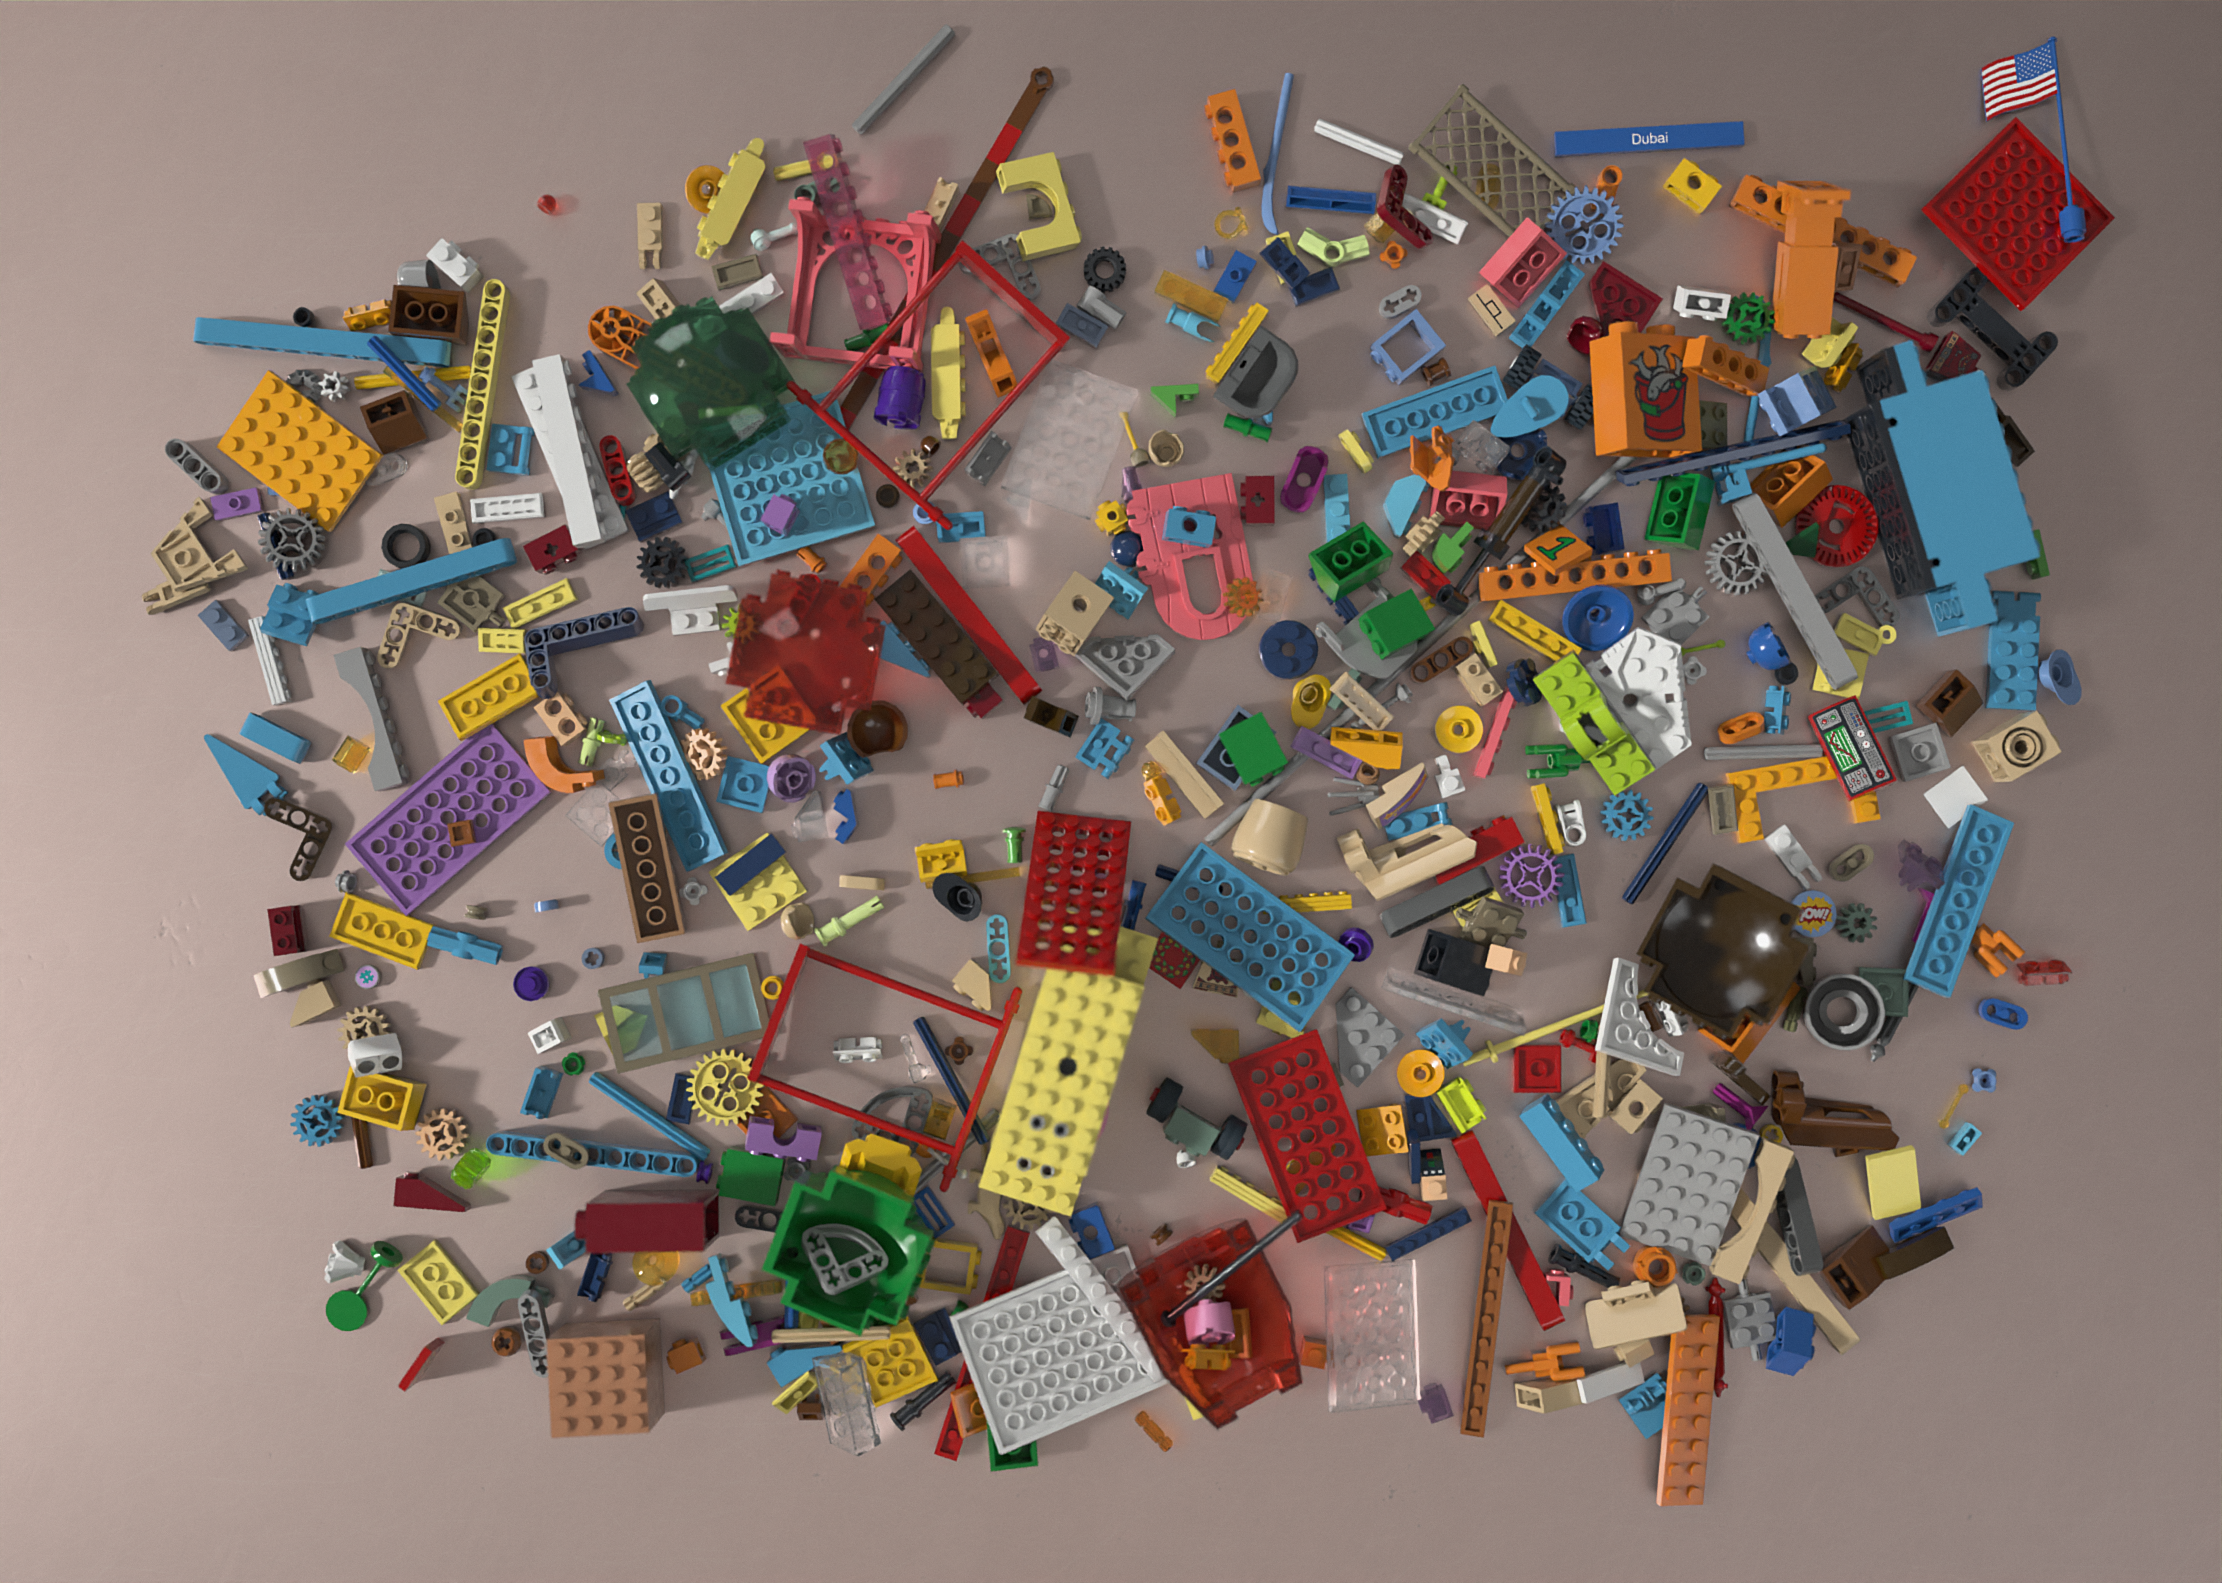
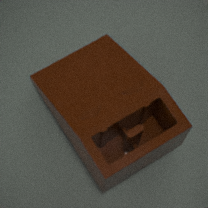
(1853, 1268)

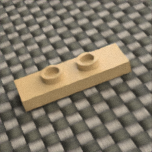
(453, 522)
(1361, 702)

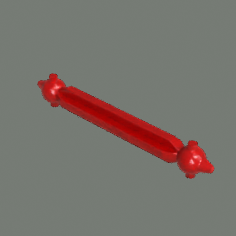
(1716, 1308)

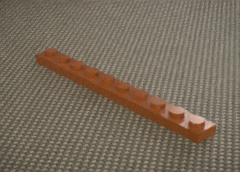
(1486, 1318)

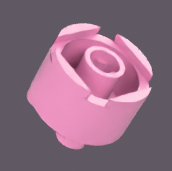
(1209, 1323)

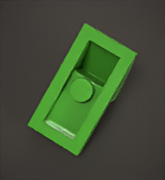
(1168, 394)
(2038, 567)

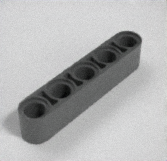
(1437, 902)
(1798, 1224)

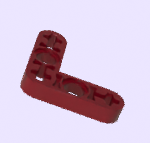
(1395, 214)

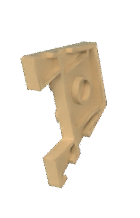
(185, 558)

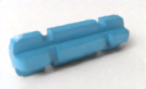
(697, 1278)

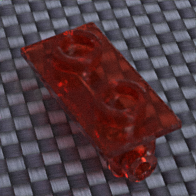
(2054, 972)

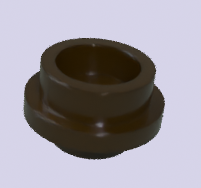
(887, 496)

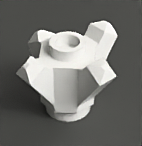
(343, 1263)

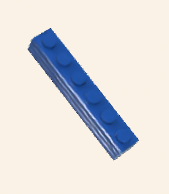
(1331, 199)

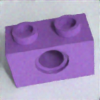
(780, 514)

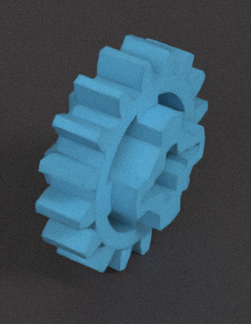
(1628, 805)
(314, 1130)

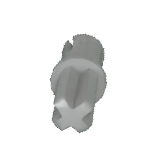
(1054, 788)

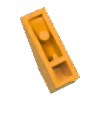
(1374, 747)

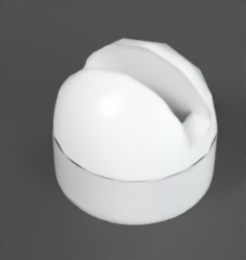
(1185, 1159)

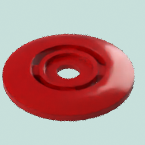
(1858, 529)

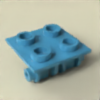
(1647, 1405)

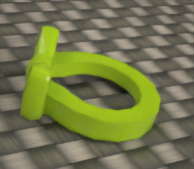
(609, 737)

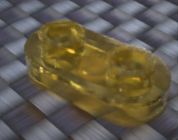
(1493, 184)

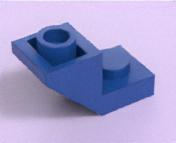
(846, 806)

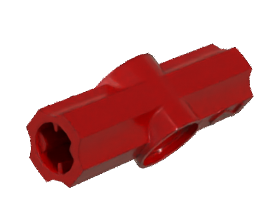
(1401, 1205)

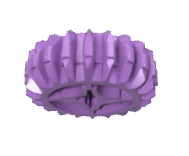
(1514, 888)

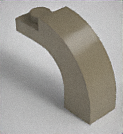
(298, 972)

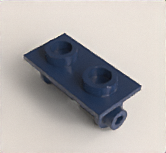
(594, 1274)

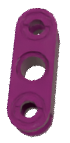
(764, 1330)

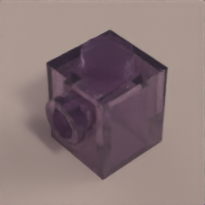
(1435, 1403)

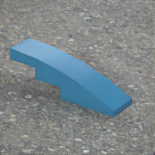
(1547, 305)

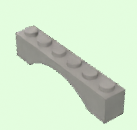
(386, 764)

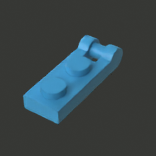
(1417, 820)

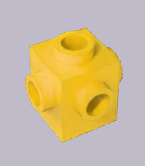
(1111, 526)

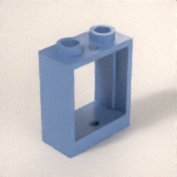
(1427, 334)

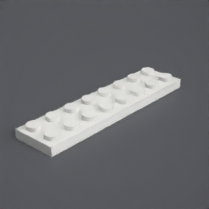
(529, 394)

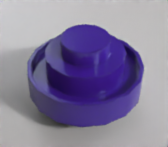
(1357, 942)
(531, 983)

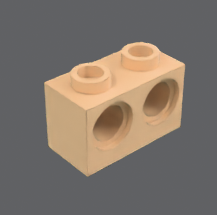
(557, 722)

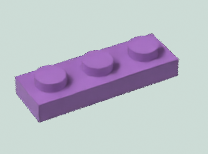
(1325, 753)

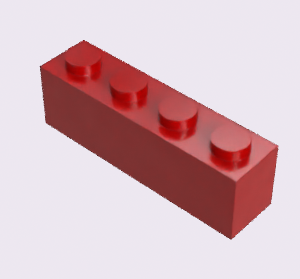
(1490, 843)

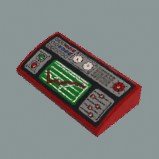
(1852, 748)

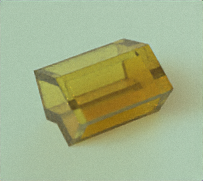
(1378, 228)
(351, 754)

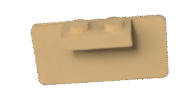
(1635, 1314)

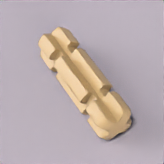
(641, 1295)

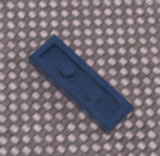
(750, 864)

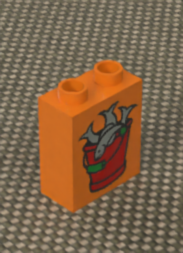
(1643, 394)

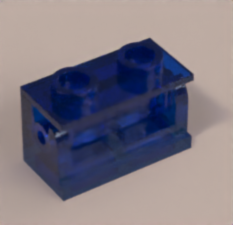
(1604, 529)

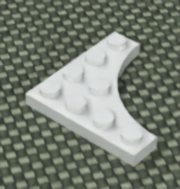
(1626, 1031)

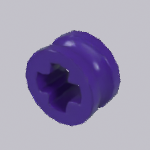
(704, 1172)

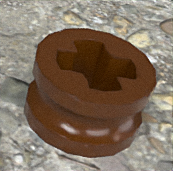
(1161, 1234)
(537, 1270)

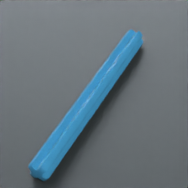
(649, 1116)

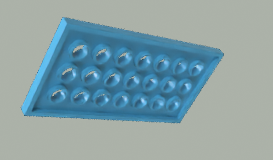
(1285, 948)

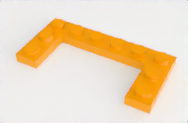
(1784, 775)

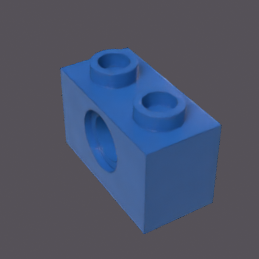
(1092, 1216)

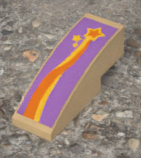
(1397, 796)

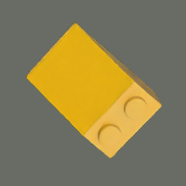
(382, 1099)

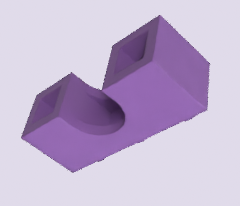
(802, 1144)

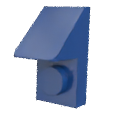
(599, 381)

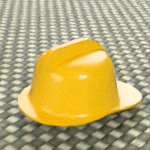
(1310, 700)

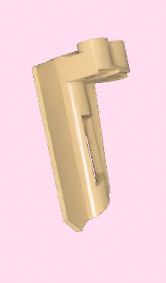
(1390, 870)

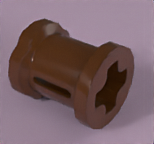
(1435, 371)

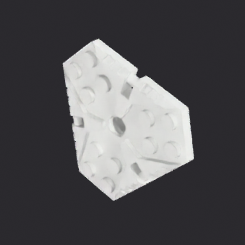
(1649, 669)

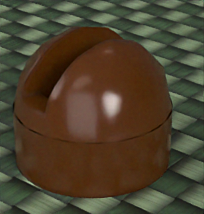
(930, 445)

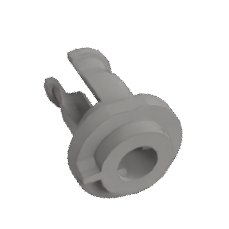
(1107, 707)

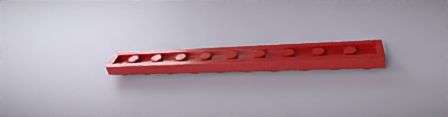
(999, 1284)

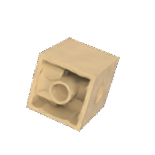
(1074, 613)
(2017, 746)

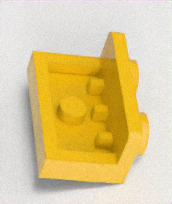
(940, 859)

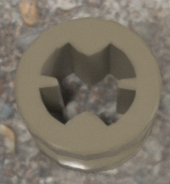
(475, 912)

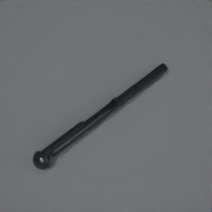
(1169, 1318)

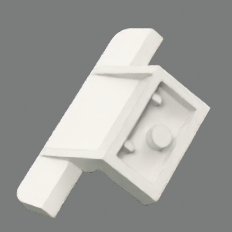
(692, 609)

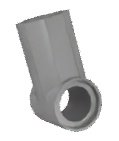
(1096, 305)

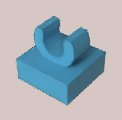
(652, 964)

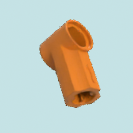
(1611, 188)

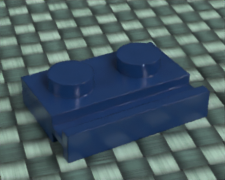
(654, 517)
(938, 1336)

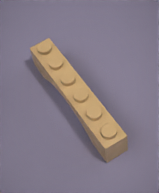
(1734, 1255)

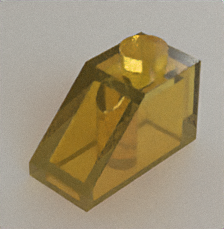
(1220, 1043)

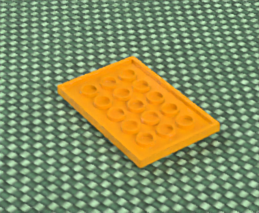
(299, 450)

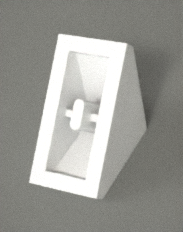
(549, 1035)

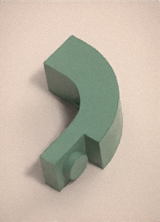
(488, 1302)

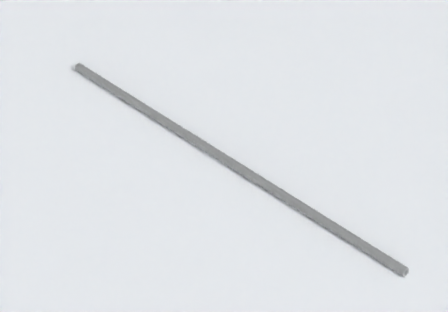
(1422, 646)

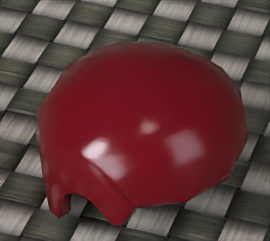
(1583, 331)

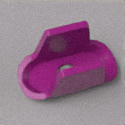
(1308, 461)

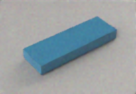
(1569, 897)

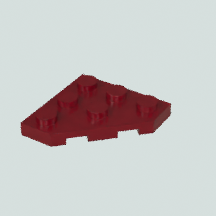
(1621, 298)

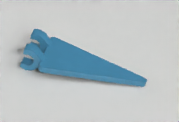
(245, 775)

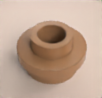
(1367, 768)

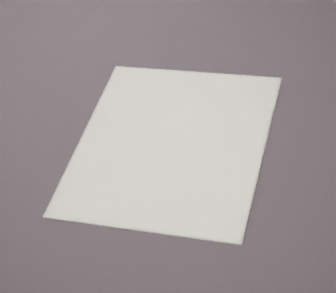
(1953, 795)

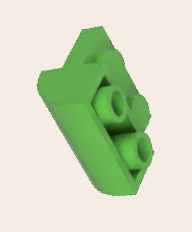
(1448, 552)

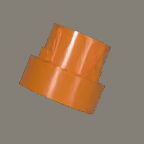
(1663, 1275)

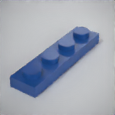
(1935, 1215)

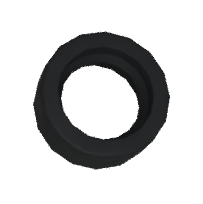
(392, 533)

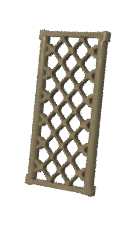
(1556, 178)

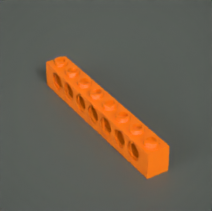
(1873, 264)
(1658, 571)

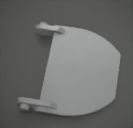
(1355, 646)

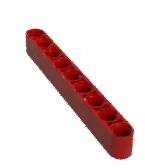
(968, 615)
(1519, 1252)

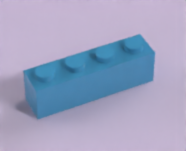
(1562, 1142)

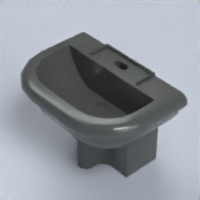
(1263, 380)

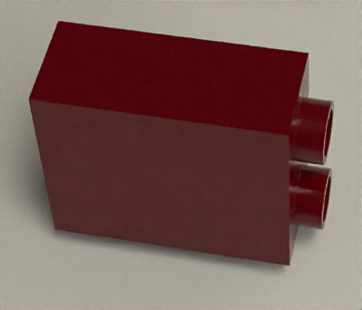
(649, 1221)

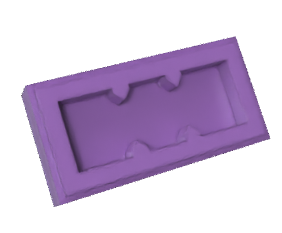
(237, 504)

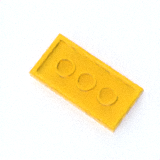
(488, 697)
(381, 930)

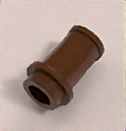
(1651, 1015)

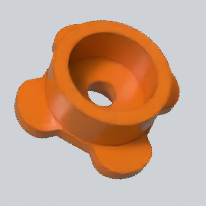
(1391, 248)

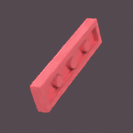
(1493, 742)

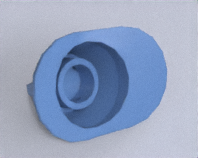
(2060, 677)

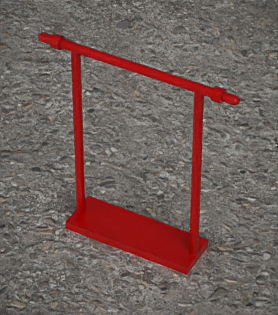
(1010, 296)
(803, 953)

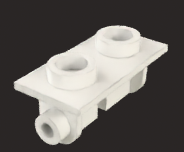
(1672, 1023)
(867, 1051)

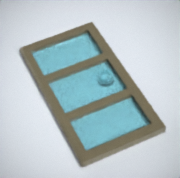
(684, 1012)

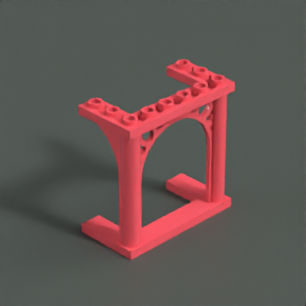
(812, 225)

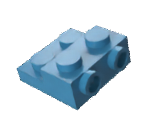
(289, 615)

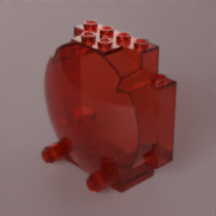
(805, 652)

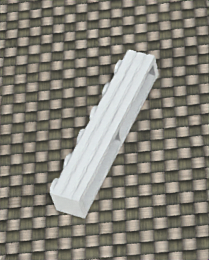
(270, 663)

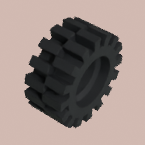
(1108, 255)

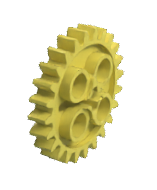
(706, 1076)

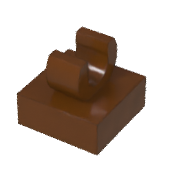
(810, 1411)

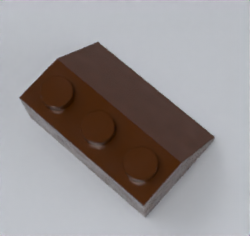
(429, 314)

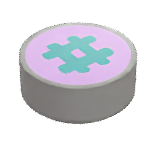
(368, 976)

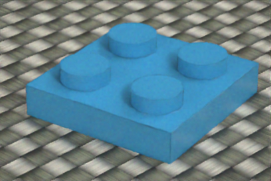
(744, 785)

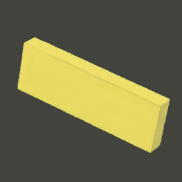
(540, 603)

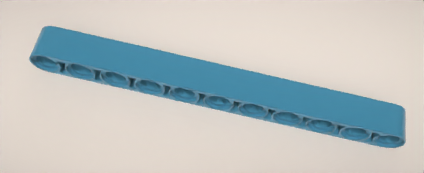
(318, 341)

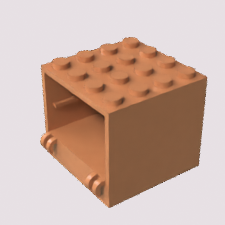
(605, 1378)

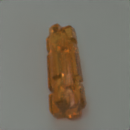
(1153, 1431)

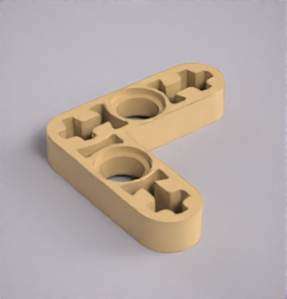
(412, 621)

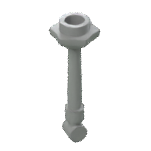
(1402, 694)

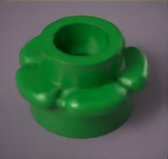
(1589, 1030)
(567, 1064)

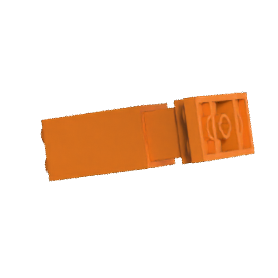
(1807, 258)

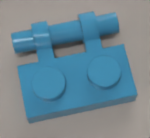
(1099, 743)

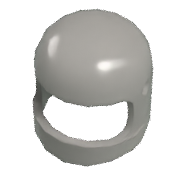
(414, 274)

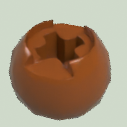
(514, 1345)

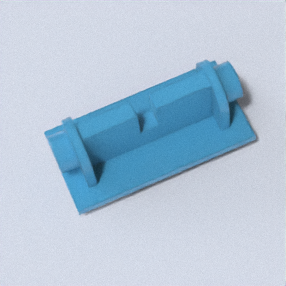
(1778, 701)

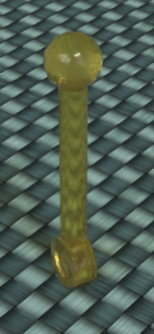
(1963, 1089)

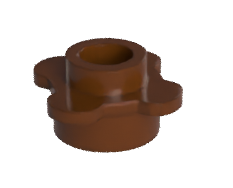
(959, 1044)

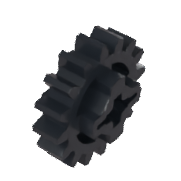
(1549, 503)
(672, 556)

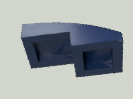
(1284, 263)

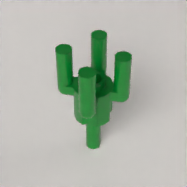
(1560, 760)

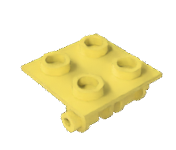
(1853, 688)

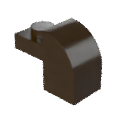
(1051, 717)

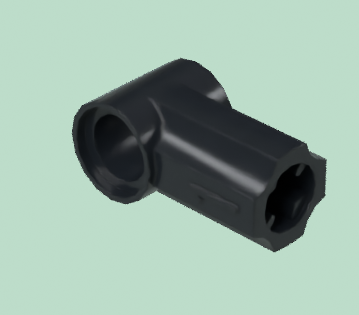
(670, 470)

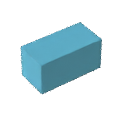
(1964, 1138)

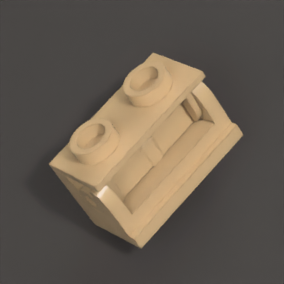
(1477, 680)

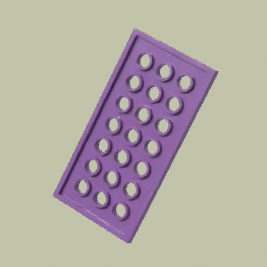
(416, 798)

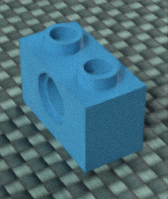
(1175, 531)

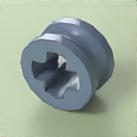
(599, 962)

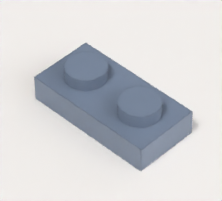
(1081, 325)
(223, 625)

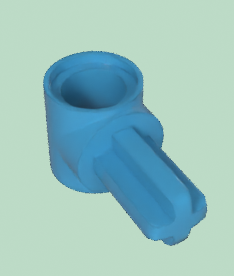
(683, 713)

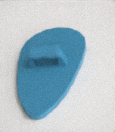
(1531, 407)

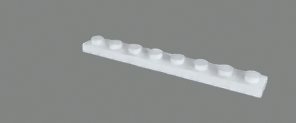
(1098, 1292)

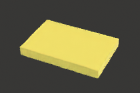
(1893, 1182)
(438, 1282)

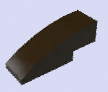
(2014, 439)
(1915, 1252)

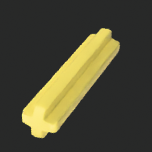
(798, 169)

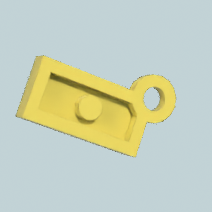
(1862, 635)

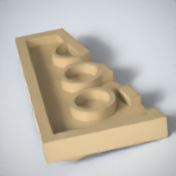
(1579, 1101)

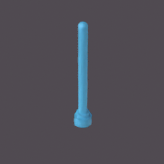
(1721, 472)

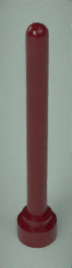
(1926, 340)

